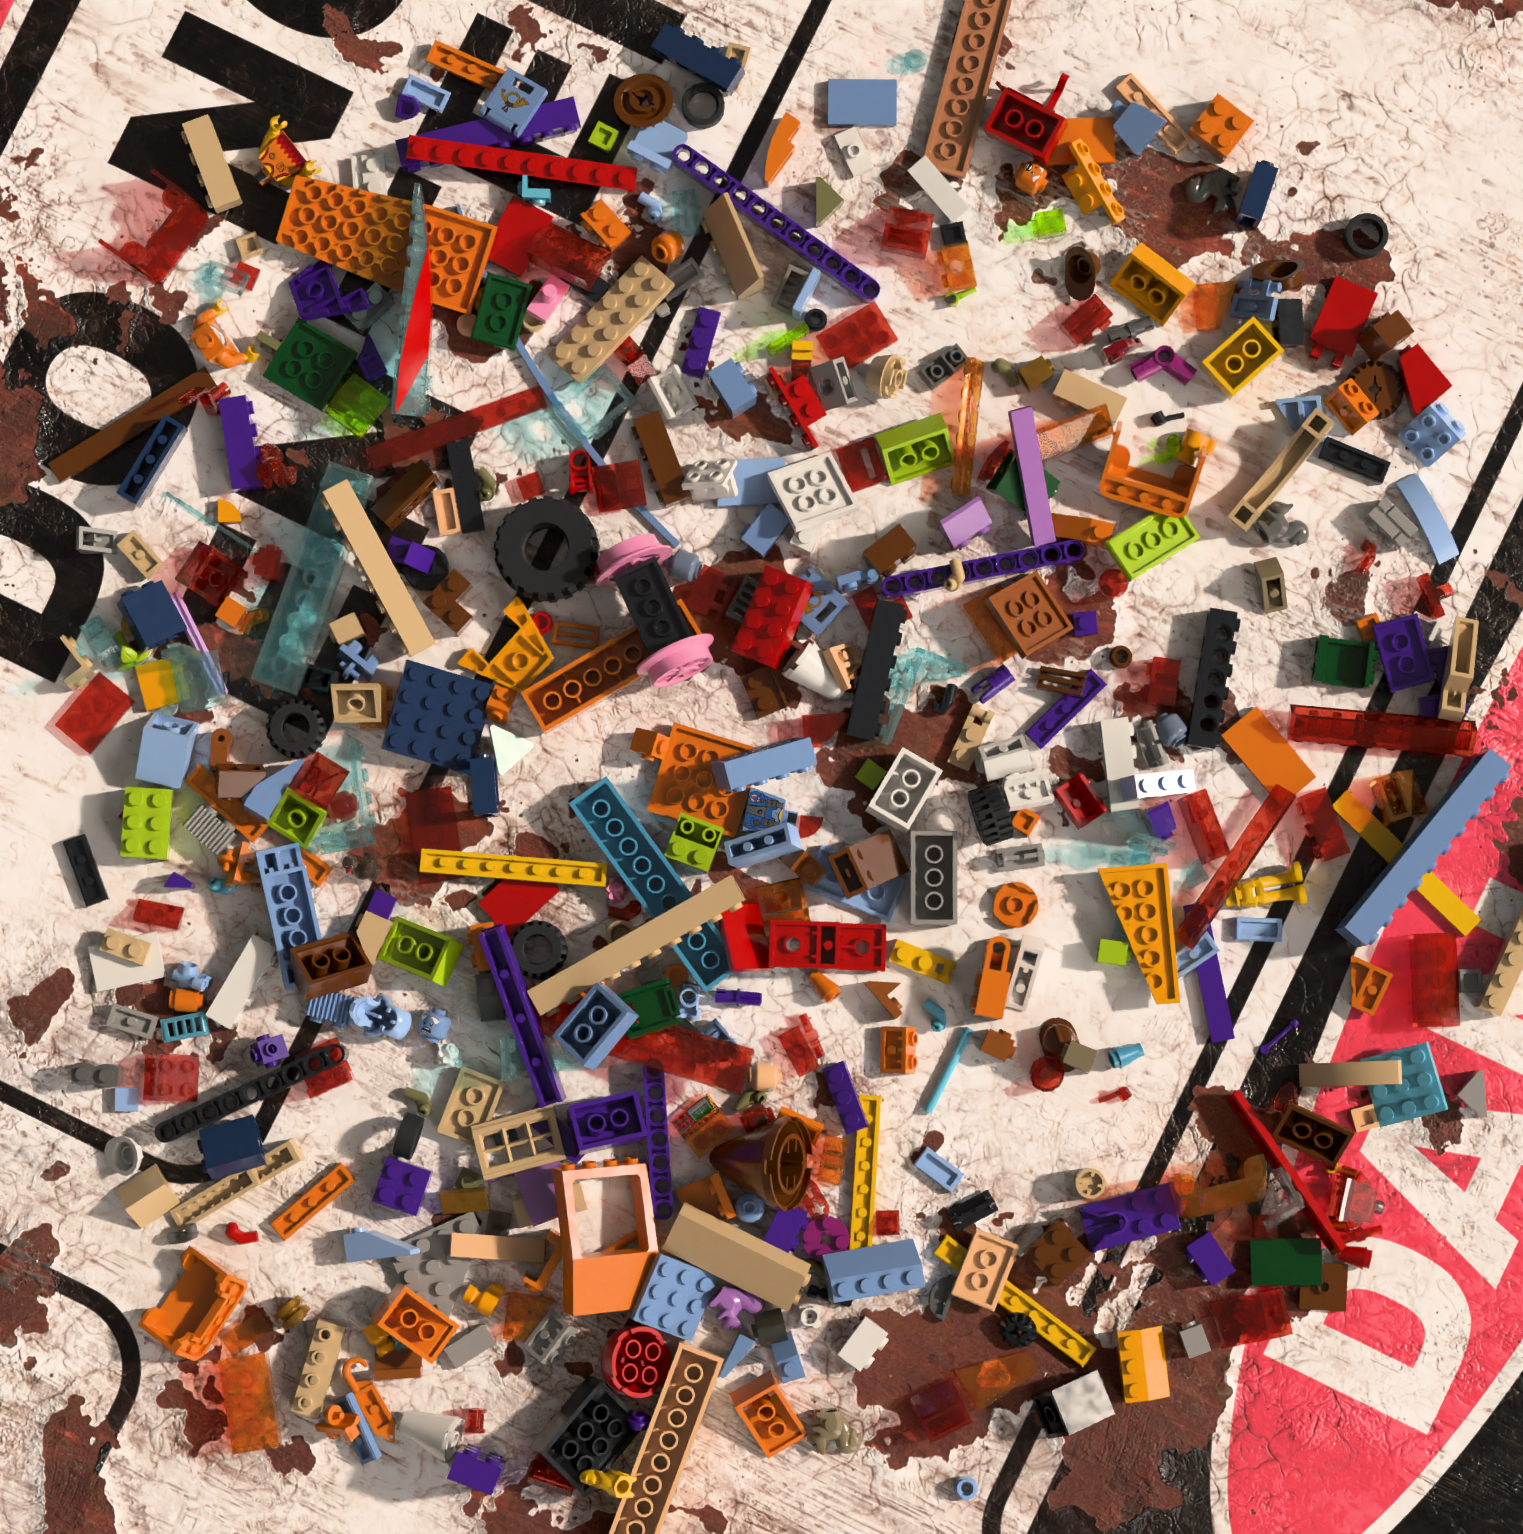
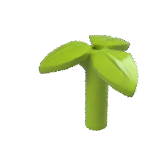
(128, 655)

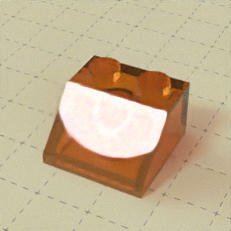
(782, 902)

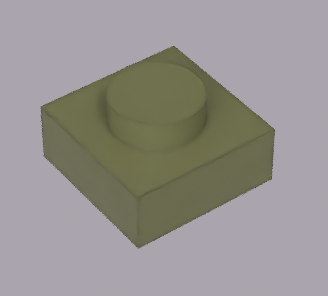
(267, 342)
(468, 1179)

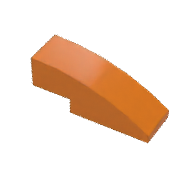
(780, 147)

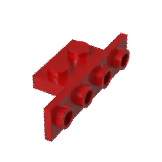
(800, 402)

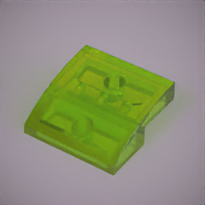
(357, 406)

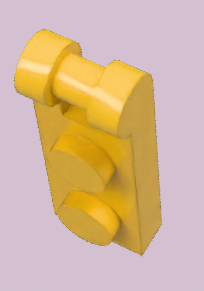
(921, 961)

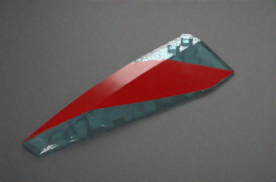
(413, 368)

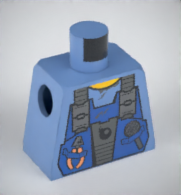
(766, 811)

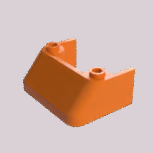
(1145, 488)

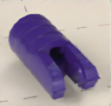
(998, 680)

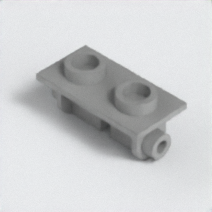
(1151, 745)
(1020, 857)

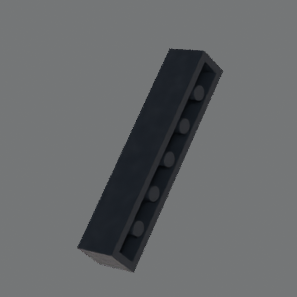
(875, 669)

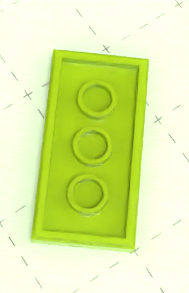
(1150, 543)

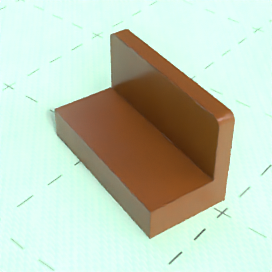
(398, 1365)

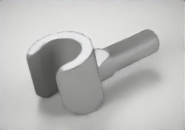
(662, 310)

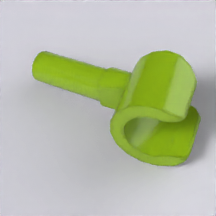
(961, 295)

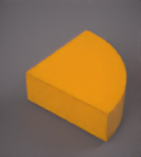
(228, 512)

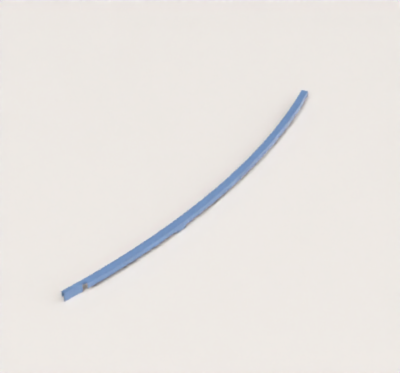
(587, 446)

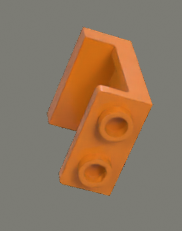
(540, 1284)

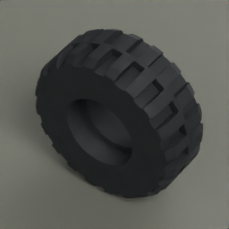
(525, 522)

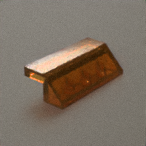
(1074, 433)

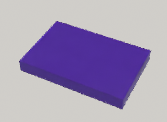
(1403, 653)

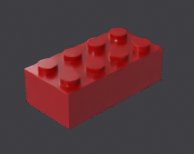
(772, 617)

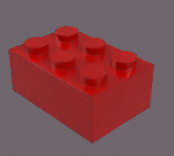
(1025, 126)

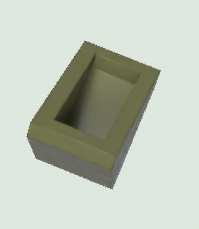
(827, 201)

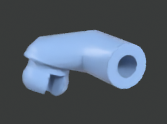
(653, 207)

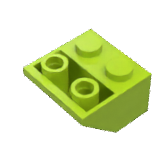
(694, 842)

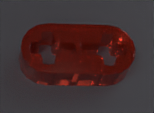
(819, 1198)

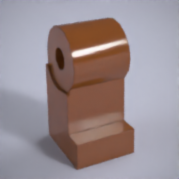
(220, 748)

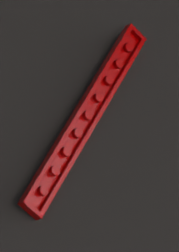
(521, 162)

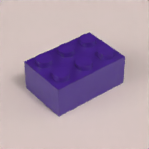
(606, 1122)
(477, 1468)

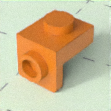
(500, 703)

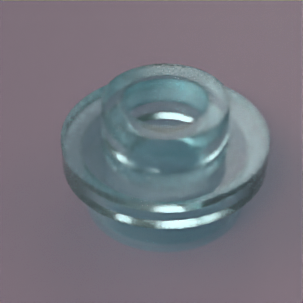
(915, 53)

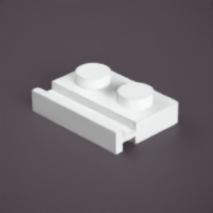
(369, 173)

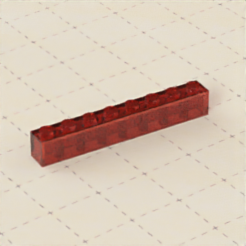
(1381, 730)

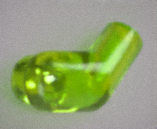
(1171, 450)

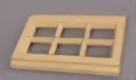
(524, 1163)

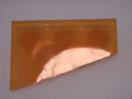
(996, 1377)

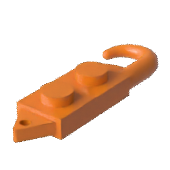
(370, 1401)

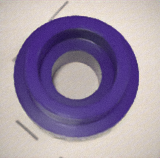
(638, 1420)

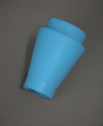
(1124, 1055)

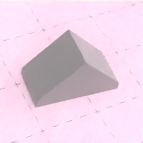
(96, 540)
(1473, 1093)

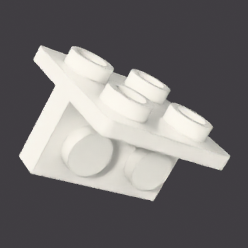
(711, 479)

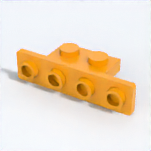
(1089, 185)

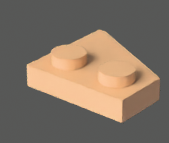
(843, 662)

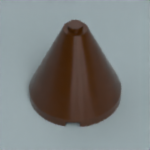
(769, 1162)

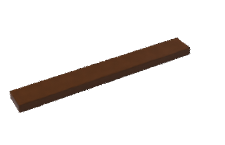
(128, 427)

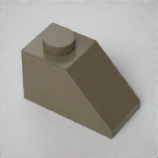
(1271, 585)
(1078, 1056)

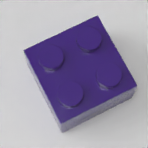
(402, 1186)

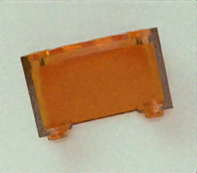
(1193, 1202)

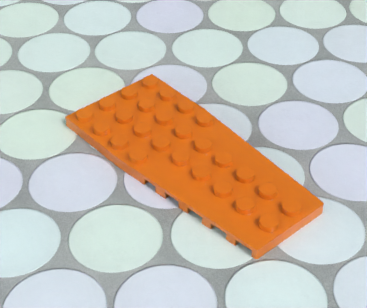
(371, 238)

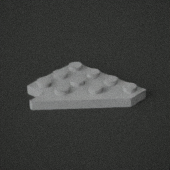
(432, 1271)

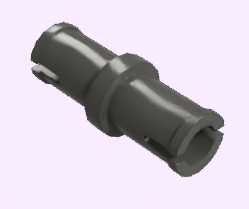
(1130, 330)

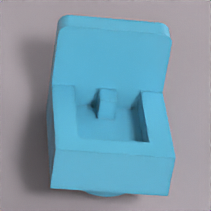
(536, 196)

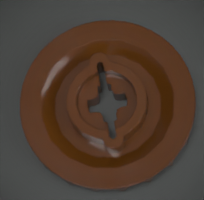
(642, 87)
(1386, 379)

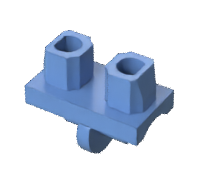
(354, 664)

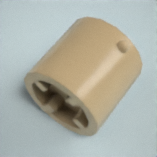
(618, 930)
(1089, 1183)

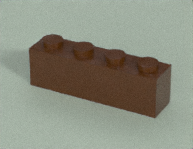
(662, 459)

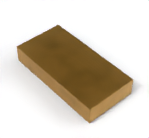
(464, 1200)

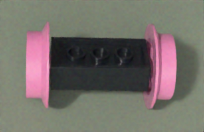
(661, 625)

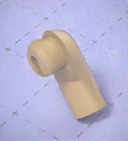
(957, 576)

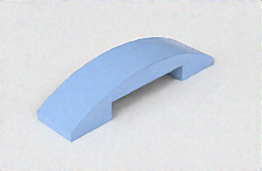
(1428, 517)

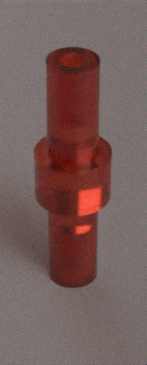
(811, 1035)
(1361, 1234)

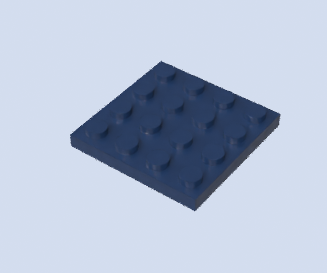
(437, 717)

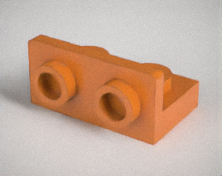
(605, 225)
(1351, 406)
(898, 1050)

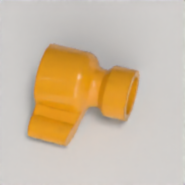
(1192, 444)
(486, 1301)
(379, 1337)

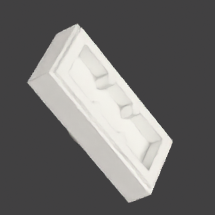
(854, 152)

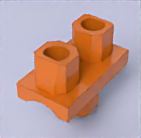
(233, 865)
(339, 1423)

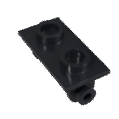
(972, 1210)

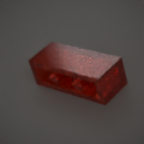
(1322, 825)
(1203, 826)

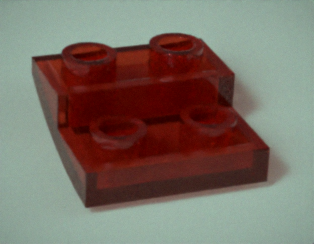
(619, 486)

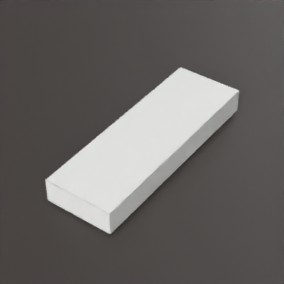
(938, 188)

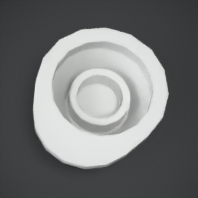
(123, 1155)

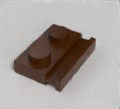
(764, 691)

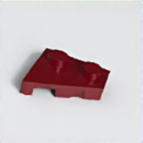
(1115, 352)

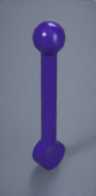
(1264, 1049)

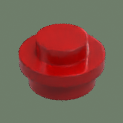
(543, 622)

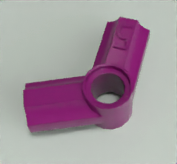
(1150, 365)

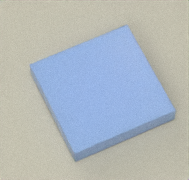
(806, 293)

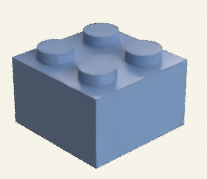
(731, 387)

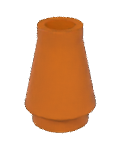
(824, 987)

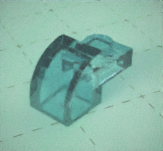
(101, 641)

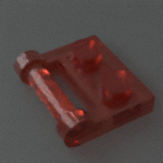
(854, 466)

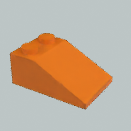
(415, 1322)
(768, 1414)

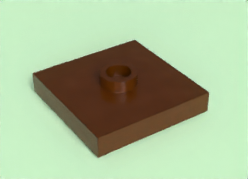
(1331, 1295)

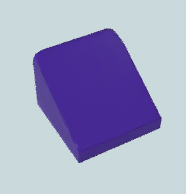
(178, 881)

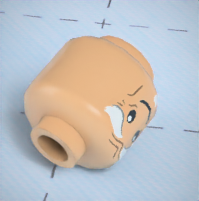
(764, 1076)

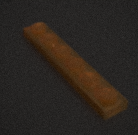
(968, 424)

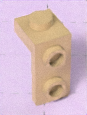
(78, 678)

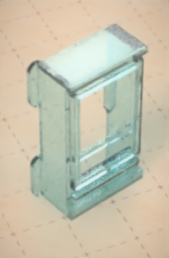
(567, 426)

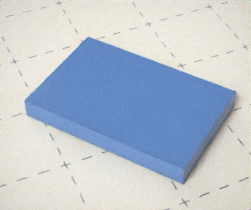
(862, 102)

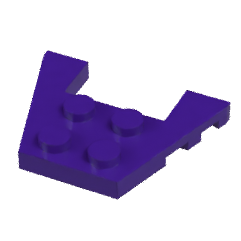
(319, 296)

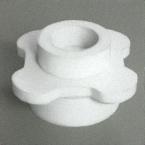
(805, 1311)

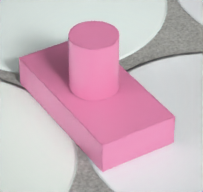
(548, 299)

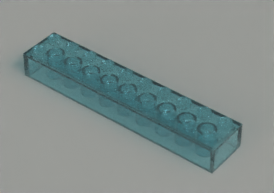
(308, 590)

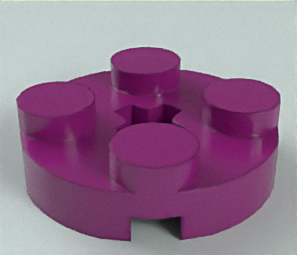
(813, 1233)

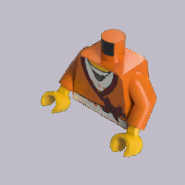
(215, 341)

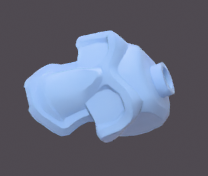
(380, 1017)

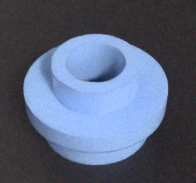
(965, 1495)

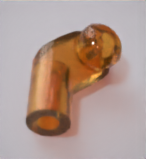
(253, 617)

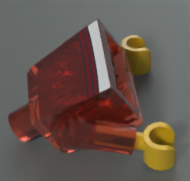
(1352, 1200)

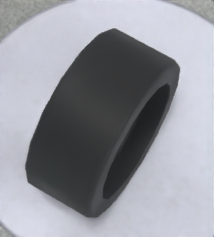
(703, 88)
(1365, 218)
(408, 1136)

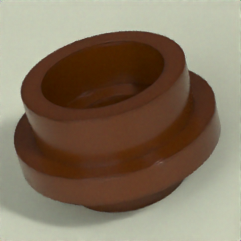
(1127, 654)

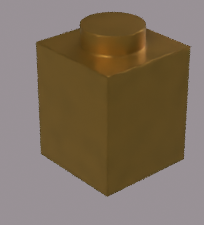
(1036, 373)

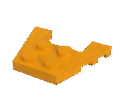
(520, 659)

